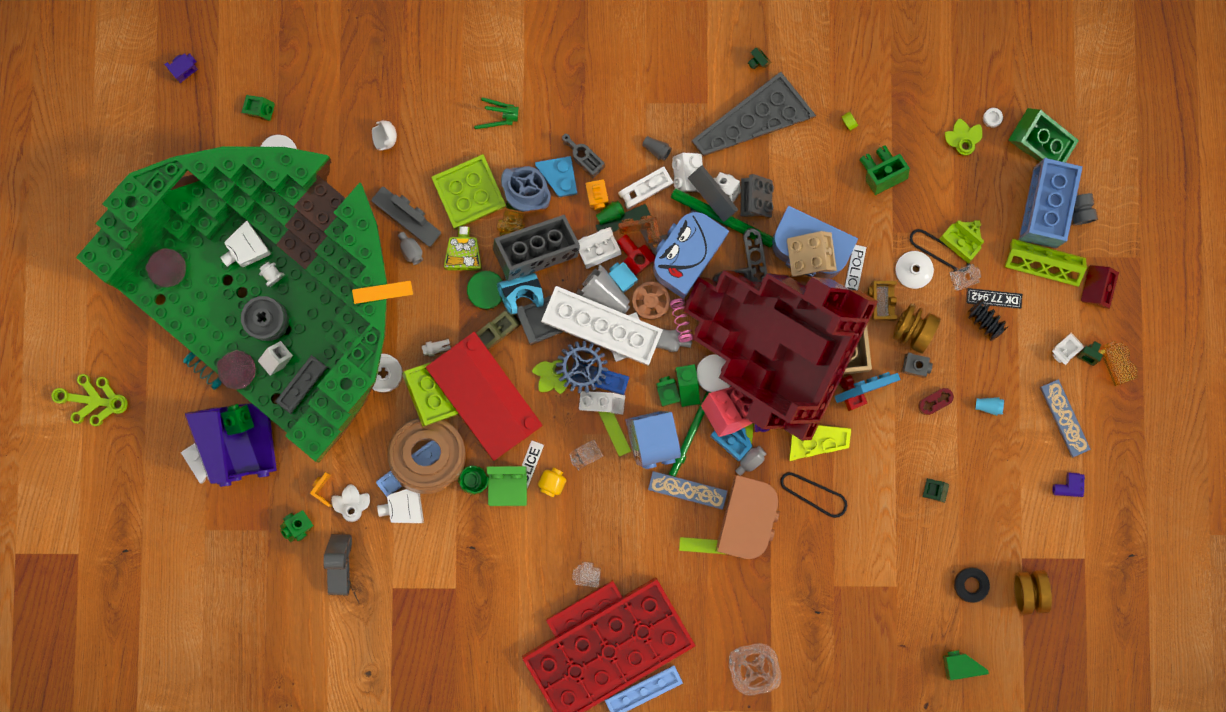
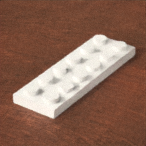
(602, 325)

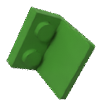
(507, 486)

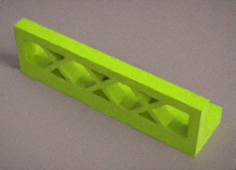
(1046, 256)

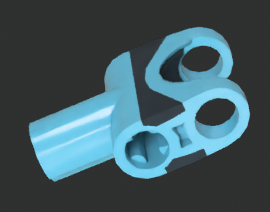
(524, 286)

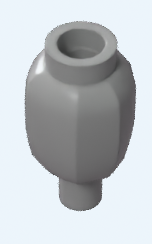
(410, 249)
(751, 460)

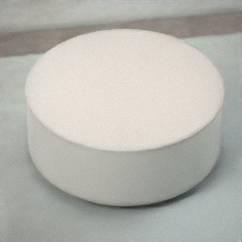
(992, 117)

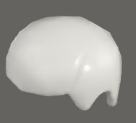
(384, 135)

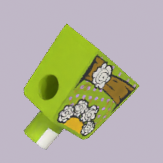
(463, 252)

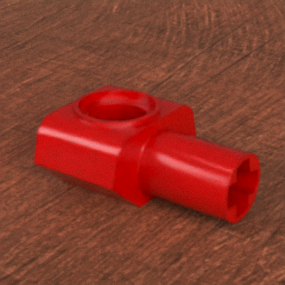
(632, 252)

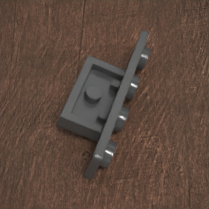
(407, 216)

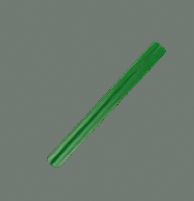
(707, 210)

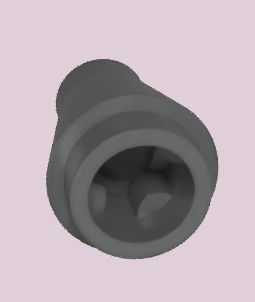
(658, 148)

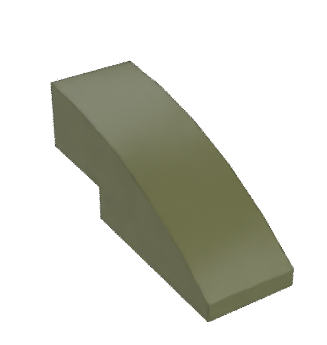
(498, 329)

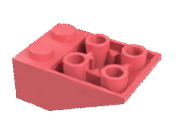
(727, 410)

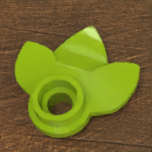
(964, 134)
(549, 378)

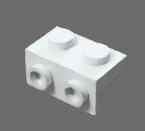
(683, 166)
(598, 248)

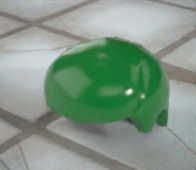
(473, 480)

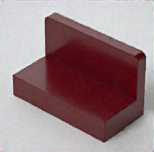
(1100, 286)

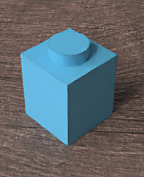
(623, 276)

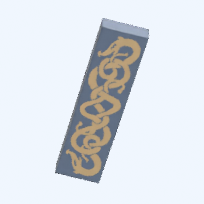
(1065, 418)
(687, 490)

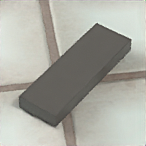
(712, 193)
(301, 384)

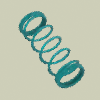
(216, 383)

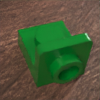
(258, 107)
(667, 391)

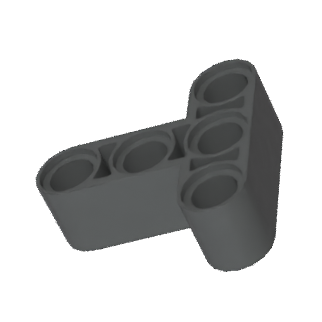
(337, 564)

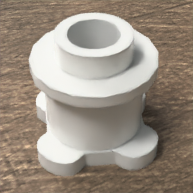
(271, 273)

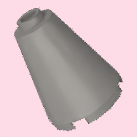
(603, 290)

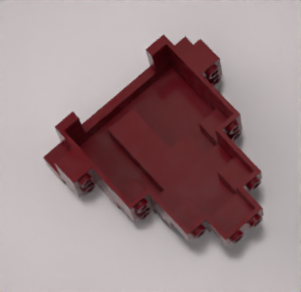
(780, 342)

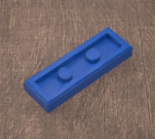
(613, 382)

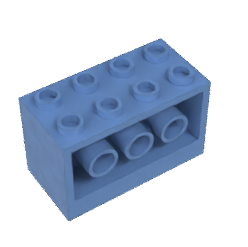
(1050, 203)

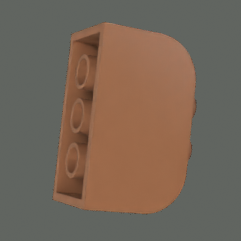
(748, 519)

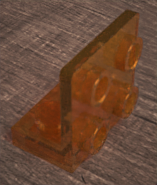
(646, 223)

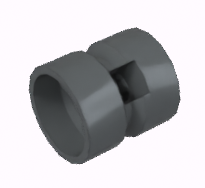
(1083, 210)

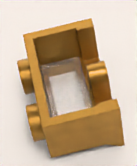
(884, 293)

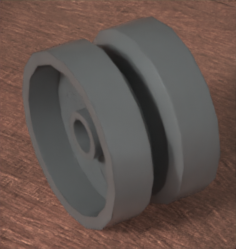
(253, 318)

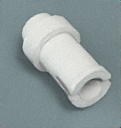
(435, 347)

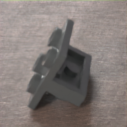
(756, 196)

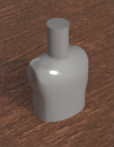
(670, 342)

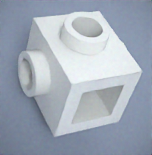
(729, 185)

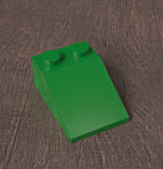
(1042, 137)

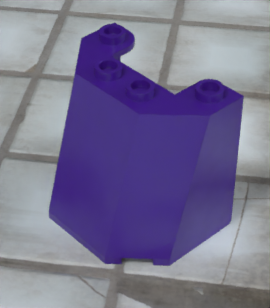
(235, 455)

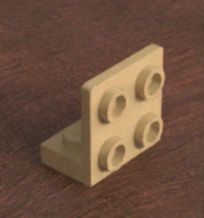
(811, 253)

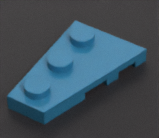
(872, 384)

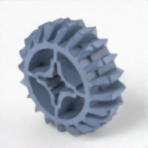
(586, 375)

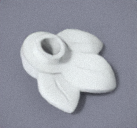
(351, 500)

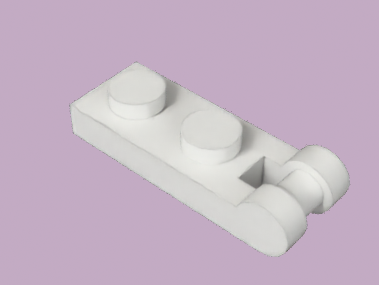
(646, 187)

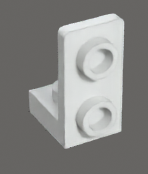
(602, 402)

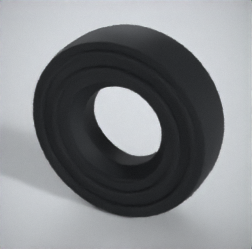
(984, 585)

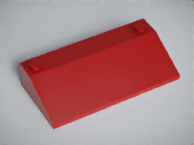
(483, 396)

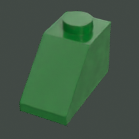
(688, 385)
(962, 666)

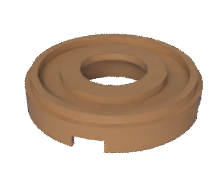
(426, 478)

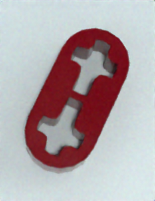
(938, 405)

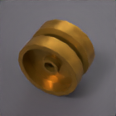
(1032, 592)

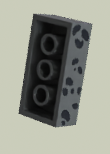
(536, 247)

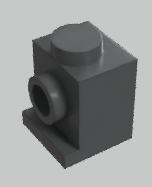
(909, 365)

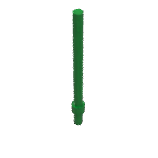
(688, 439)

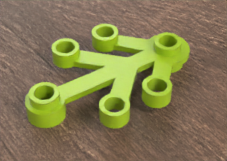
(93, 400)

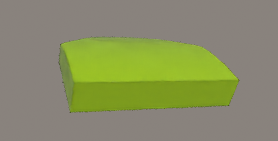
(964, 239)

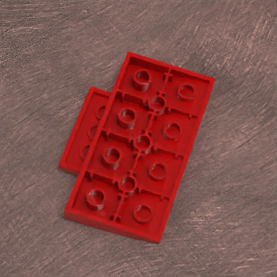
(606, 645)

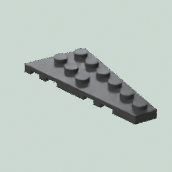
(761, 113)

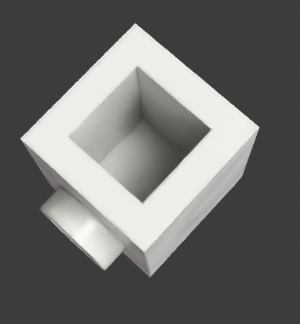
(275, 358)

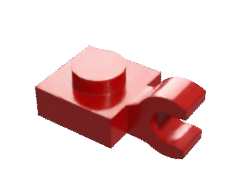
(855, 402)

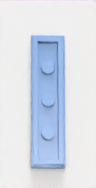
(424, 456)
(644, 690)

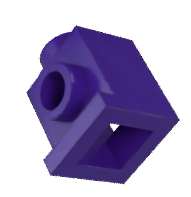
(182, 67)

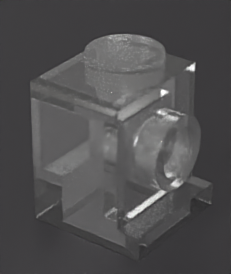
(958, 276)

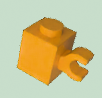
(597, 194)

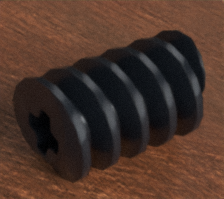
(987, 320)

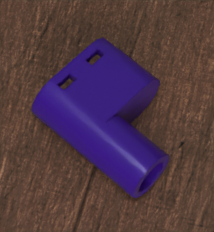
(1073, 488)

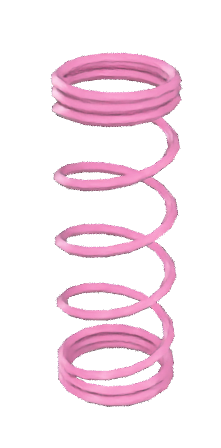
(687, 331)

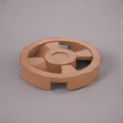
(650, 300)

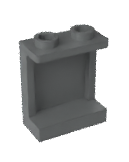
(531, 318)

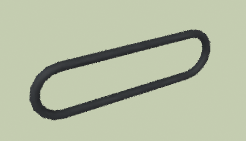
(922, 249)

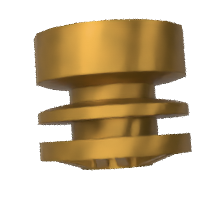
(916, 328)

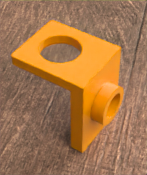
(318, 484)

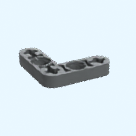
(749, 271)

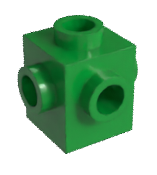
(237, 419)
(296, 526)

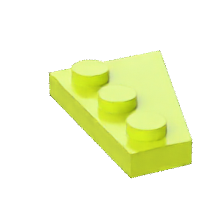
(824, 441)

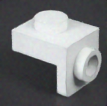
(1067, 349)

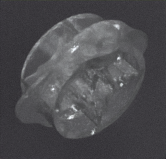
(772, 679)

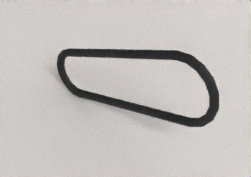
(810, 503)

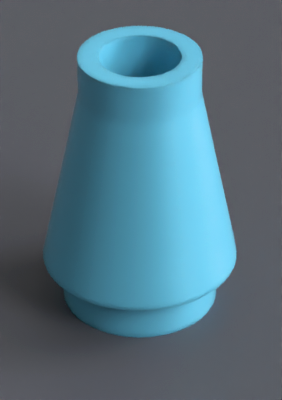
(990, 405)

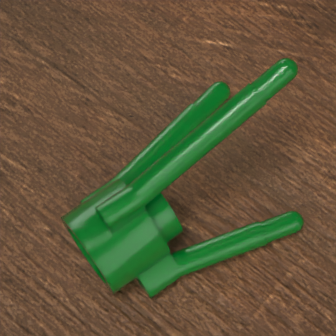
(509, 111)

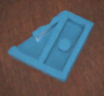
(559, 175)
(735, 444)

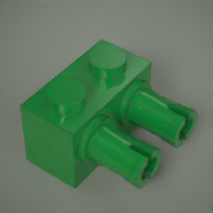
(886, 174)

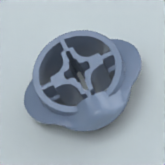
(525, 188)

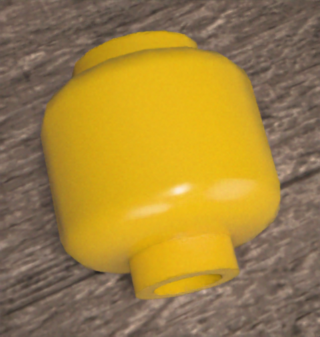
(552, 482)

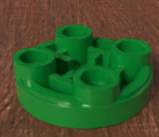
(483, 290)

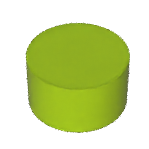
(849, 121)

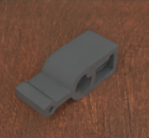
(590, 163)

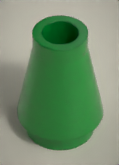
(611, 212)

